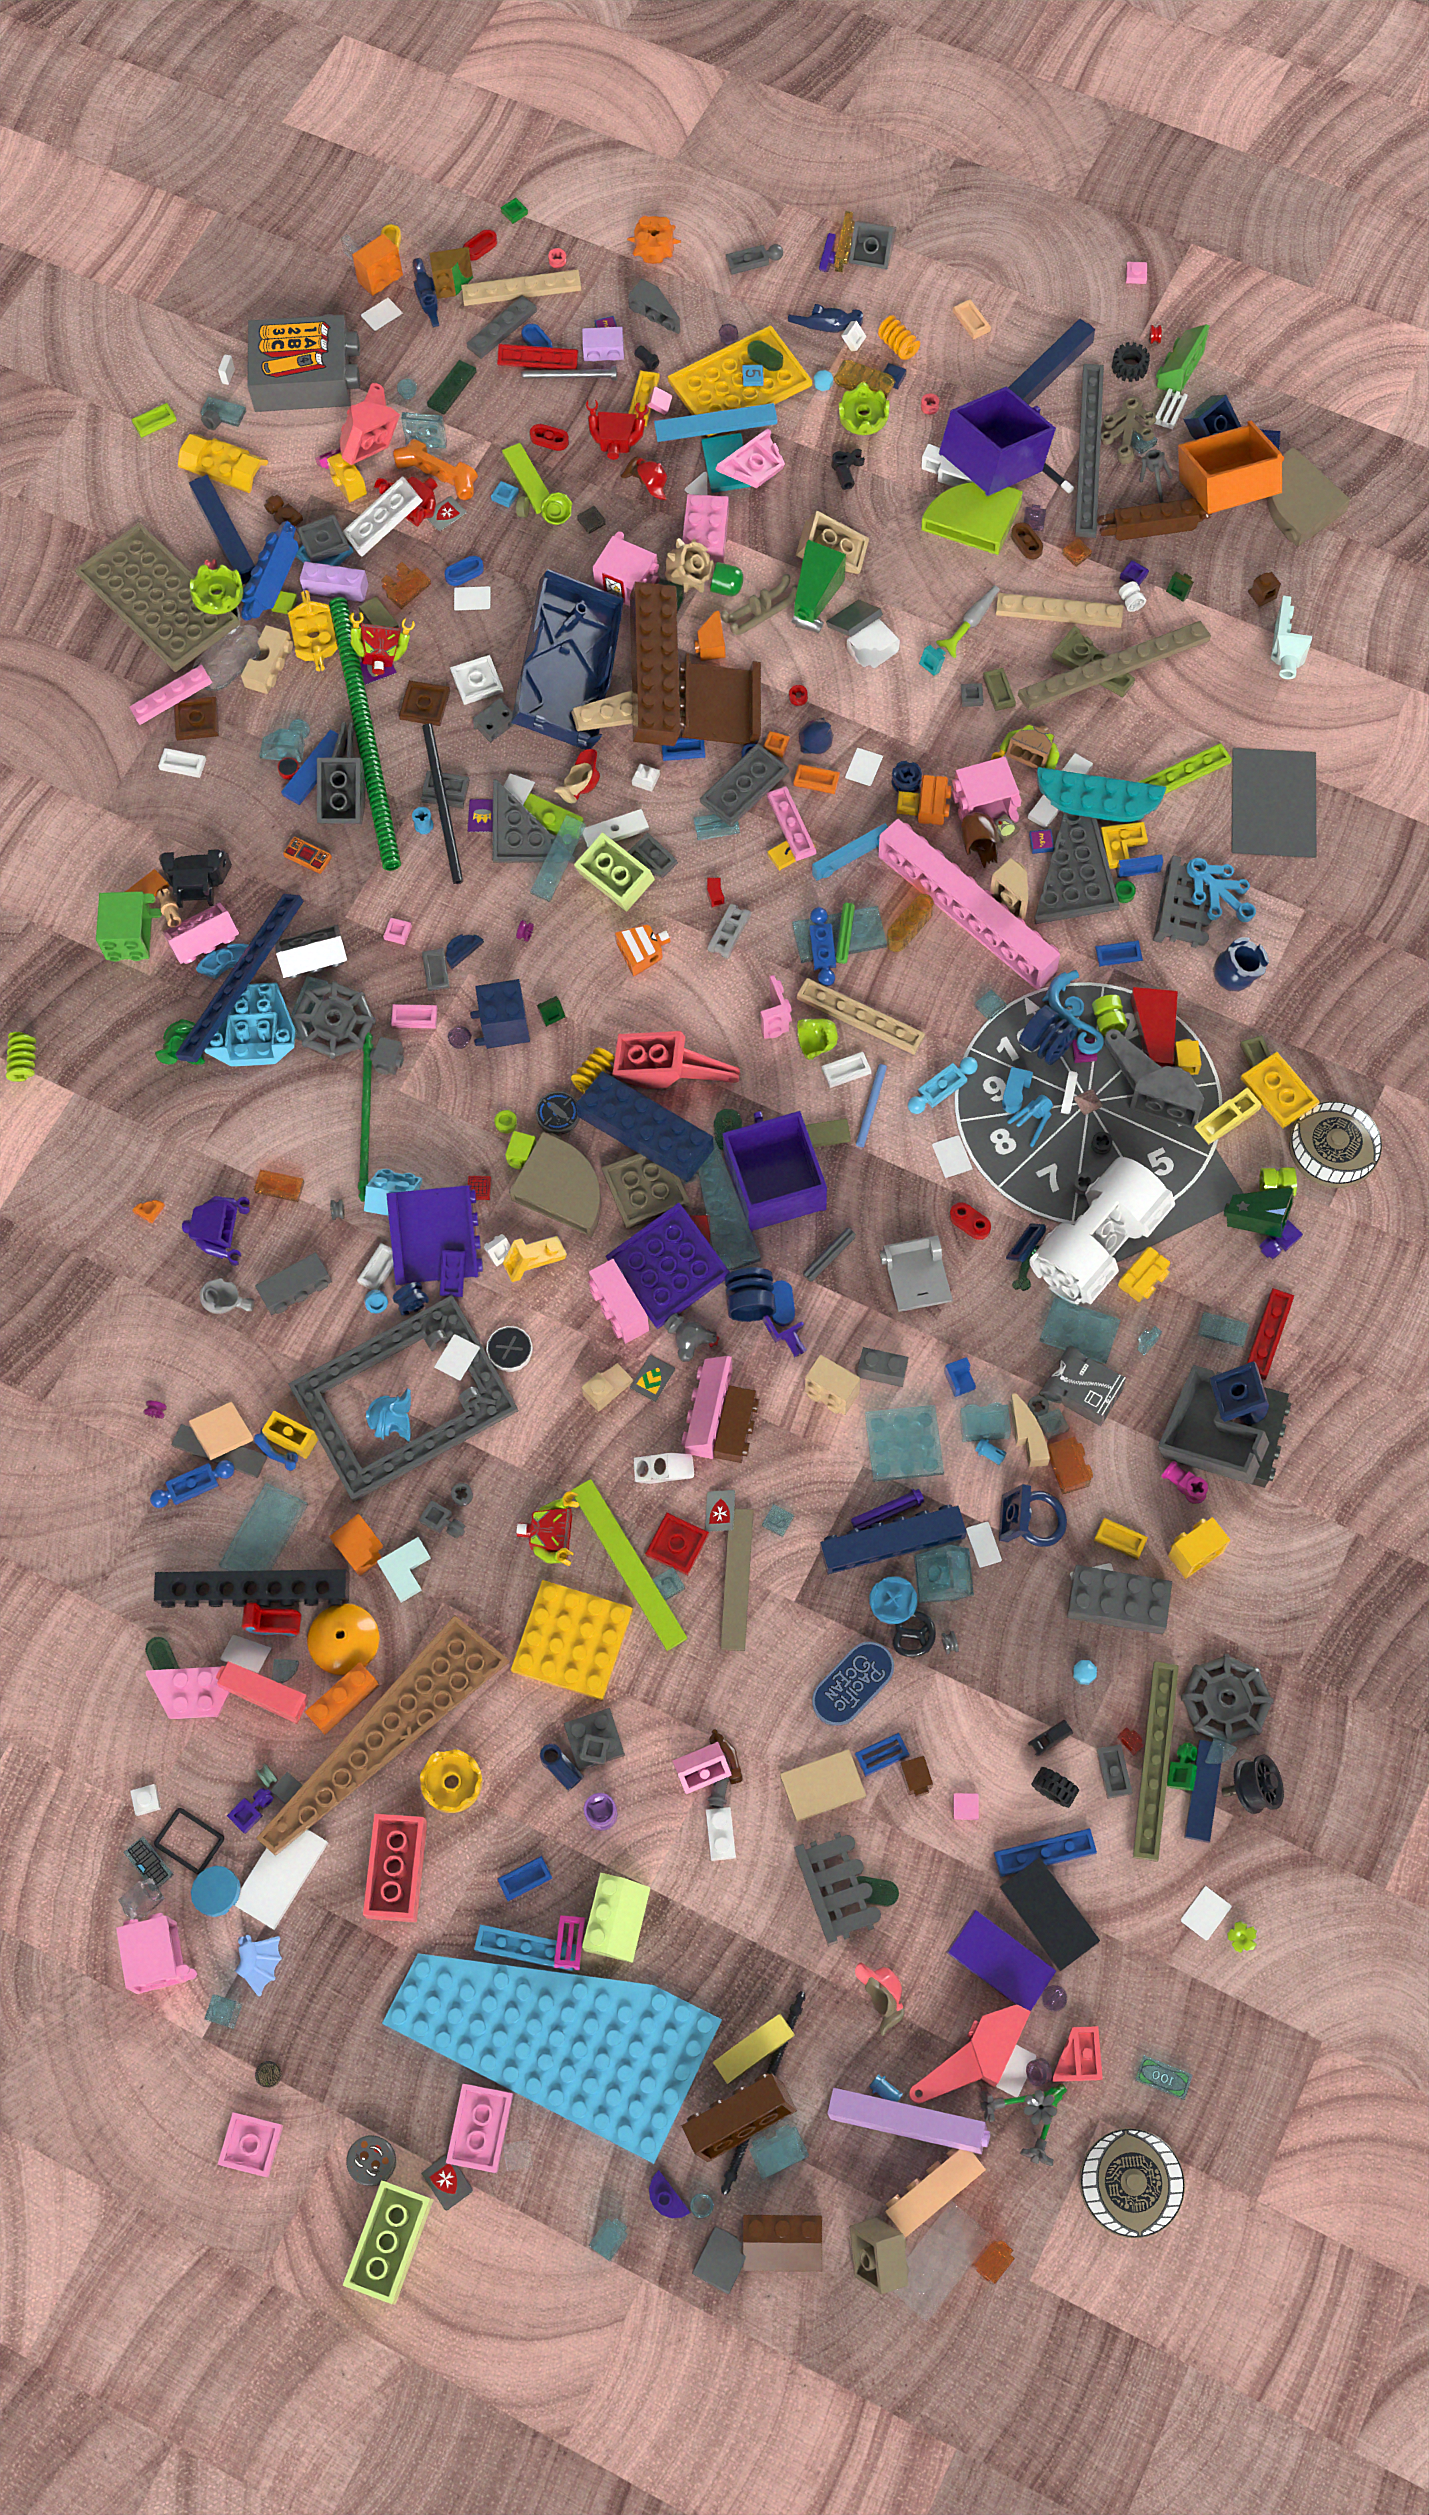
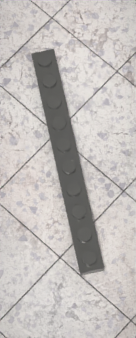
(1089, 451)

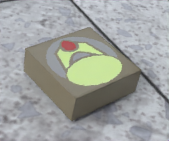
(1006, 828)

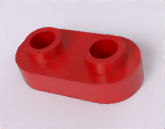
(551, 437)
(968, 1221)

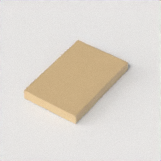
(822, 1785)

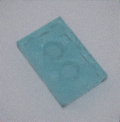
(1080, 1327)

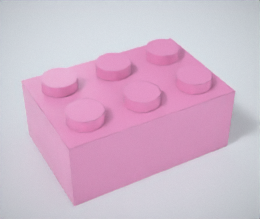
(707, 523)
(618, 1301)

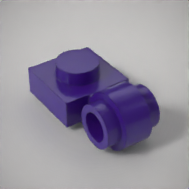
(1290, 1236)

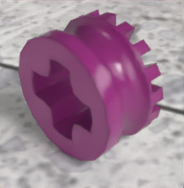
(524, 930)
(155, 1409)

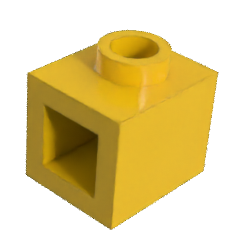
(1187, 1056)

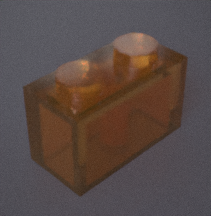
(1069, 1465)
(994, 2261)

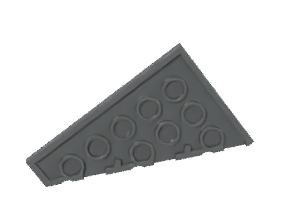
(1078, 874)

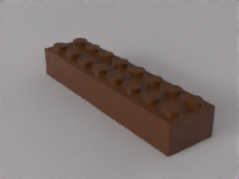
(654, 664)

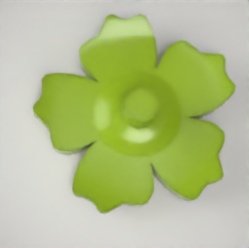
(1242, 1937)

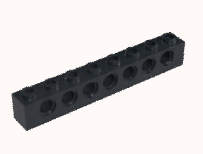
(167, 1582)

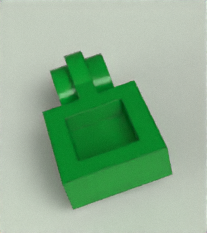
(1183, 1774)

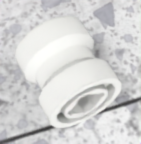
(1133, 598)

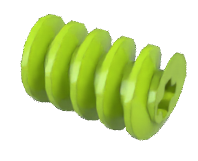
(20, 1056)

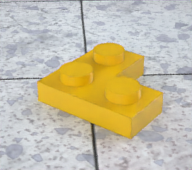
(1119, 837)

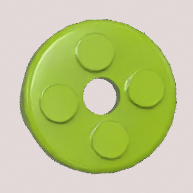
(863, 400)
(210, 581)

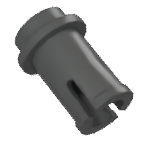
(718, 1793)

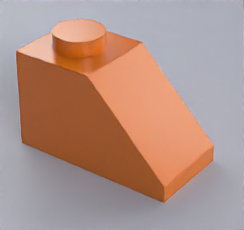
(710, 639)

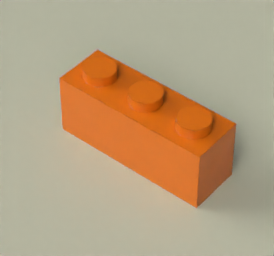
(342, 1698)

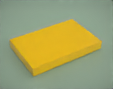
(1279, 1089)

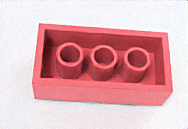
(395, 1868)

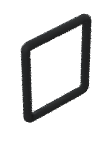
(200, 1823)

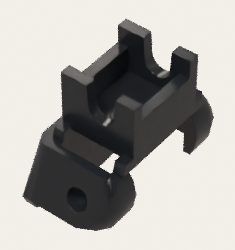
(195, 875)

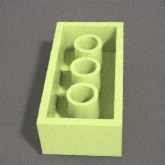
(388, 2242)

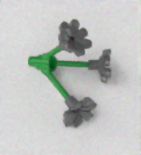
(1041, 2106)

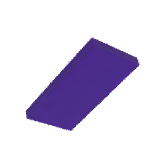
(1001, 1961)

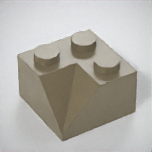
(879, 2255)

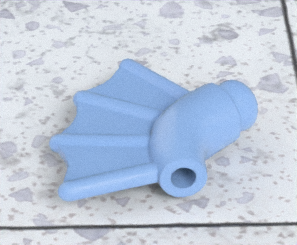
(258, 1961)

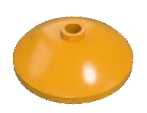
(343, 1654)

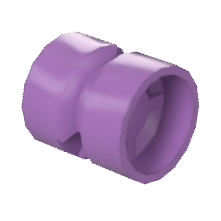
(600, 1811)

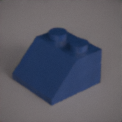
(1212, 417)

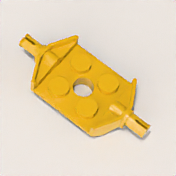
(311, 618)

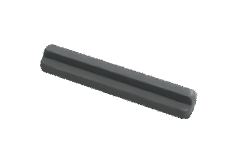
(829, 1254)

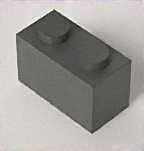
(882, 1367)

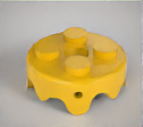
(439, 1768)

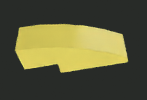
(1228, 1116)
(753, 2049)

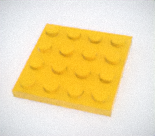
(572, 1640)

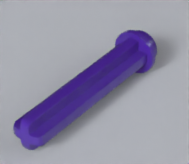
(887, 1510)

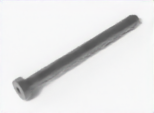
(585, 373)

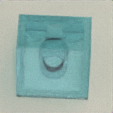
(944, 1574)

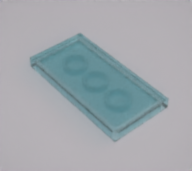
(865, 935)
(264, 1531)

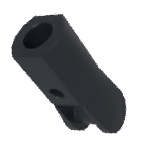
(1053, 1736)

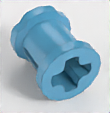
(422, 819)

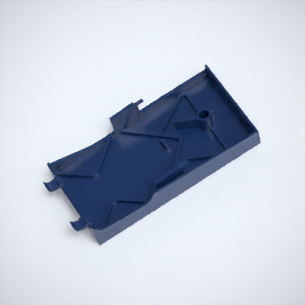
(567, 657)

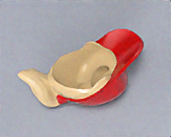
(582, 777)

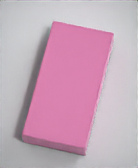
(414, 1016)

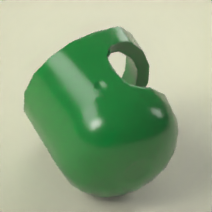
(726, 579)

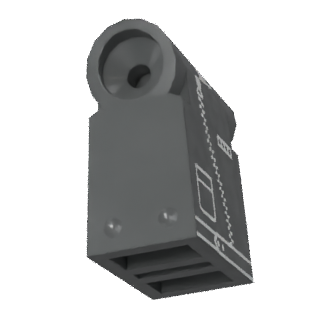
(1084, 1386)

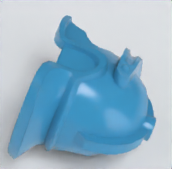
(389, 1415)

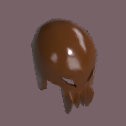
(980, 831)

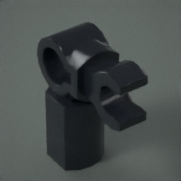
(841, 462)

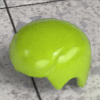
(556, 508)

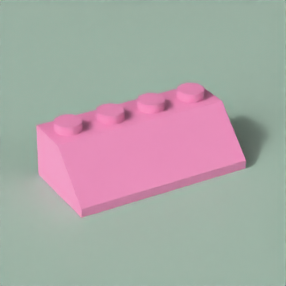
(708, 1406)

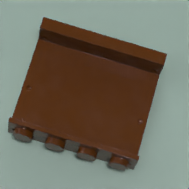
(720, 703)

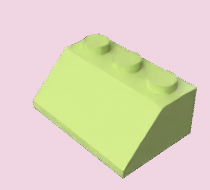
(616, 1917)

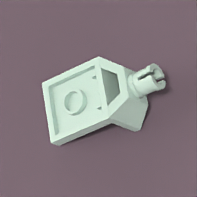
(1288, 648)

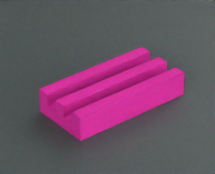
(567, 1963)

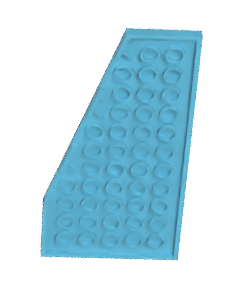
(573, 2043)

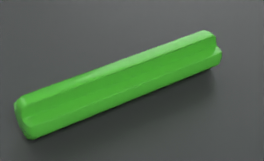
(845, 933)

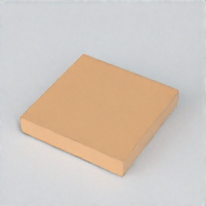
(221, 1430)

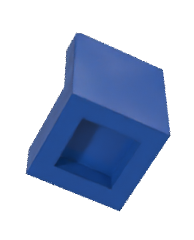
(959, 1377)

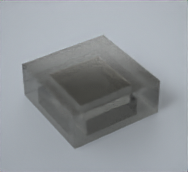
(591, 519)

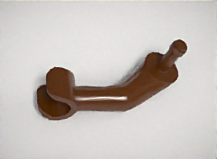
(729, 1750)

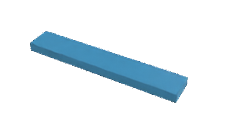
(715, 422)

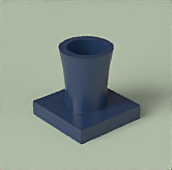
(1240, 1394)

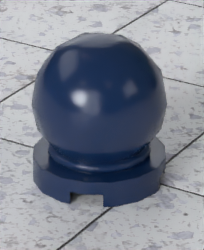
(1240, 964)

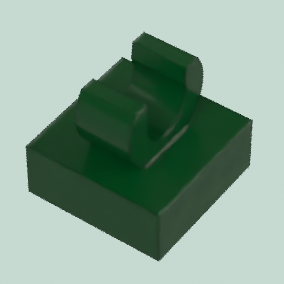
(1180, 586)
(551, 1011)

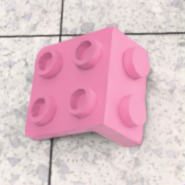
(776, 1019)

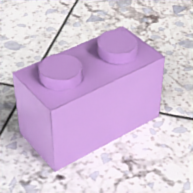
(603, 344)

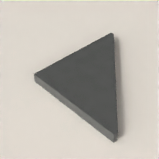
(516, 832)

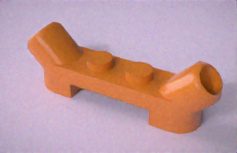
(416, 455)

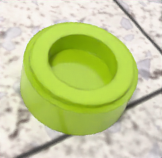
(505, 1121)

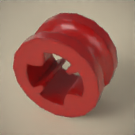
(1155, 334)
(804, 695)

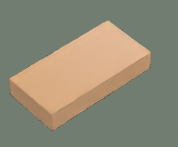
(971, 319)

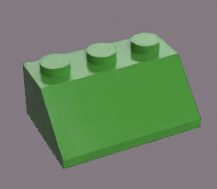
(1183, 360)

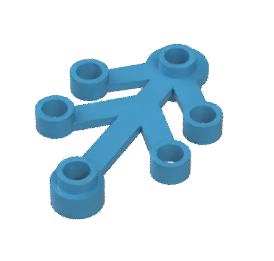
(1218, 888)

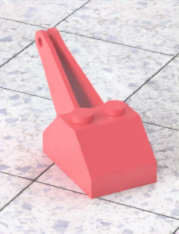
(368, 426)
(660, 1059)
(980, 2059)

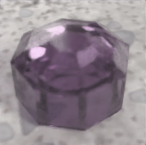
(728, 334)

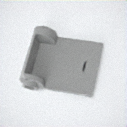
(916, 1273)

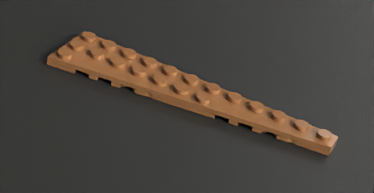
(425, 1692)

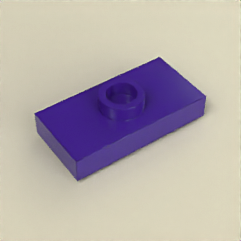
(452, 1273)

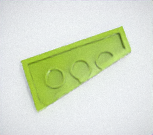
(548, 814)

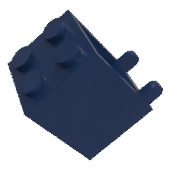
(501, 1014)

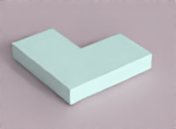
(398, 1568)

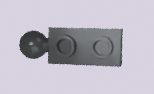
(753, 258)

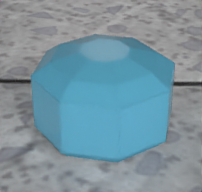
(823, 380)
(1084, 1672)

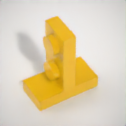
(533, 1255)

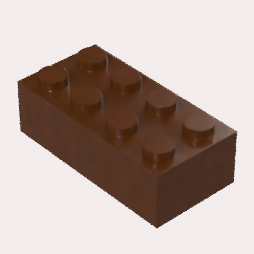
(738, 2117)

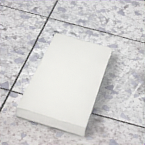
(382, 516)
(279, 1878)

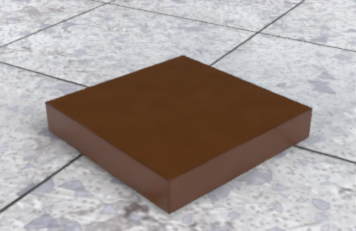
(424, 703)
(196, 718)

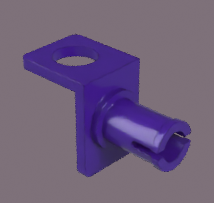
(789, 1335)

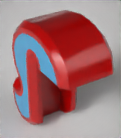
(271, 1621)

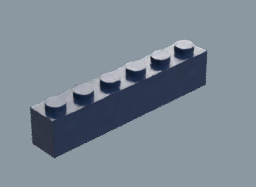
(892, 1539)

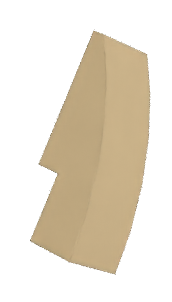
(1028, 1433)

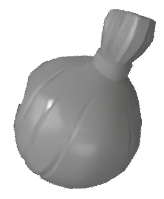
(222, 1297)

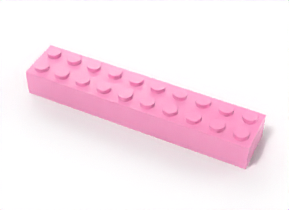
(969, 904)

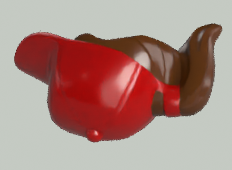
(649, 473)

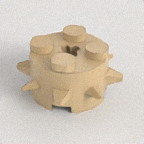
(689, 565)

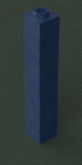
(1053, 361)
(222, 527)

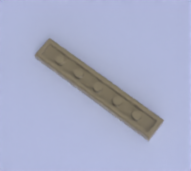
(737, 1581)

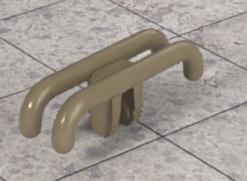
(760, 607)

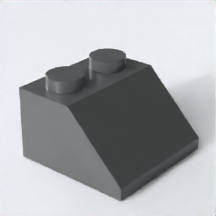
(872, 244)

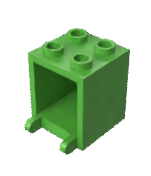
(125, 925)

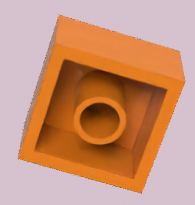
(377, 264)

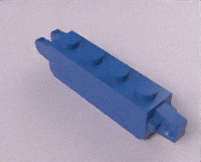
(269, 571)

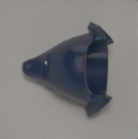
(815, 736)

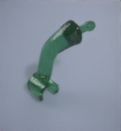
(1022, 1281)

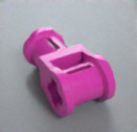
(1186, 1483)

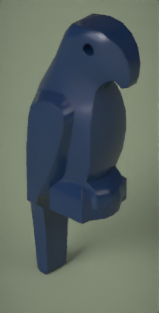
(425, 291)
(827, 319)

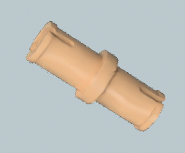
(169, 908)

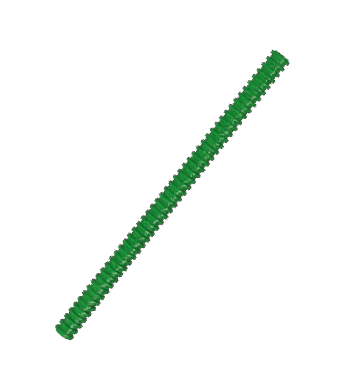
(365, 736)

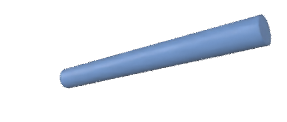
(871, 1105)

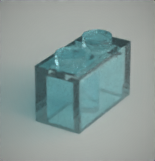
(985, 1422)
(778, 2152)

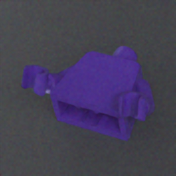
(214, 1226)

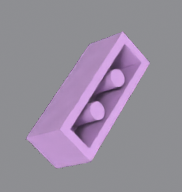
(334, 581)

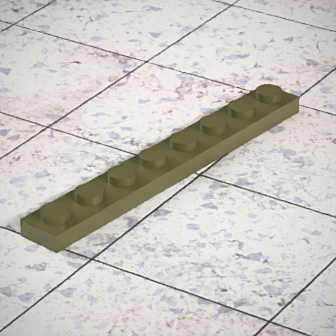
(1155, 1762)

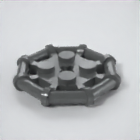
(335, 1031)
(1220, 1711)

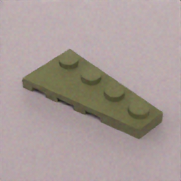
(1077, 651)

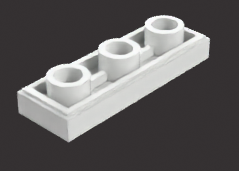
(624, 825)

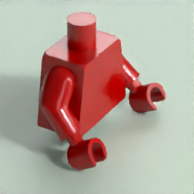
(616, 430)
(424, 490)

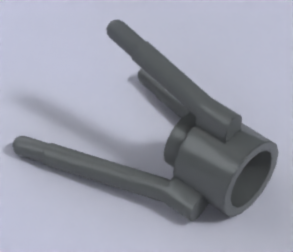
(1154, 461)

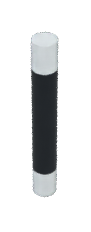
(1057, 478)

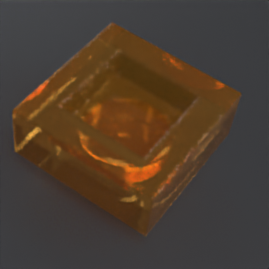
(1076, 552)

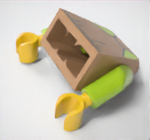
(1030, 746)

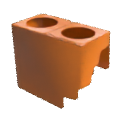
(358, 1544)

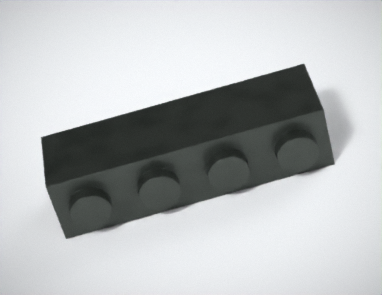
(1274, 1428)

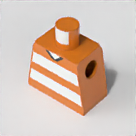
(641, 947)

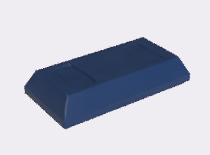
(1026, 1242)

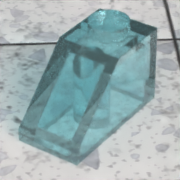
(283, 744)

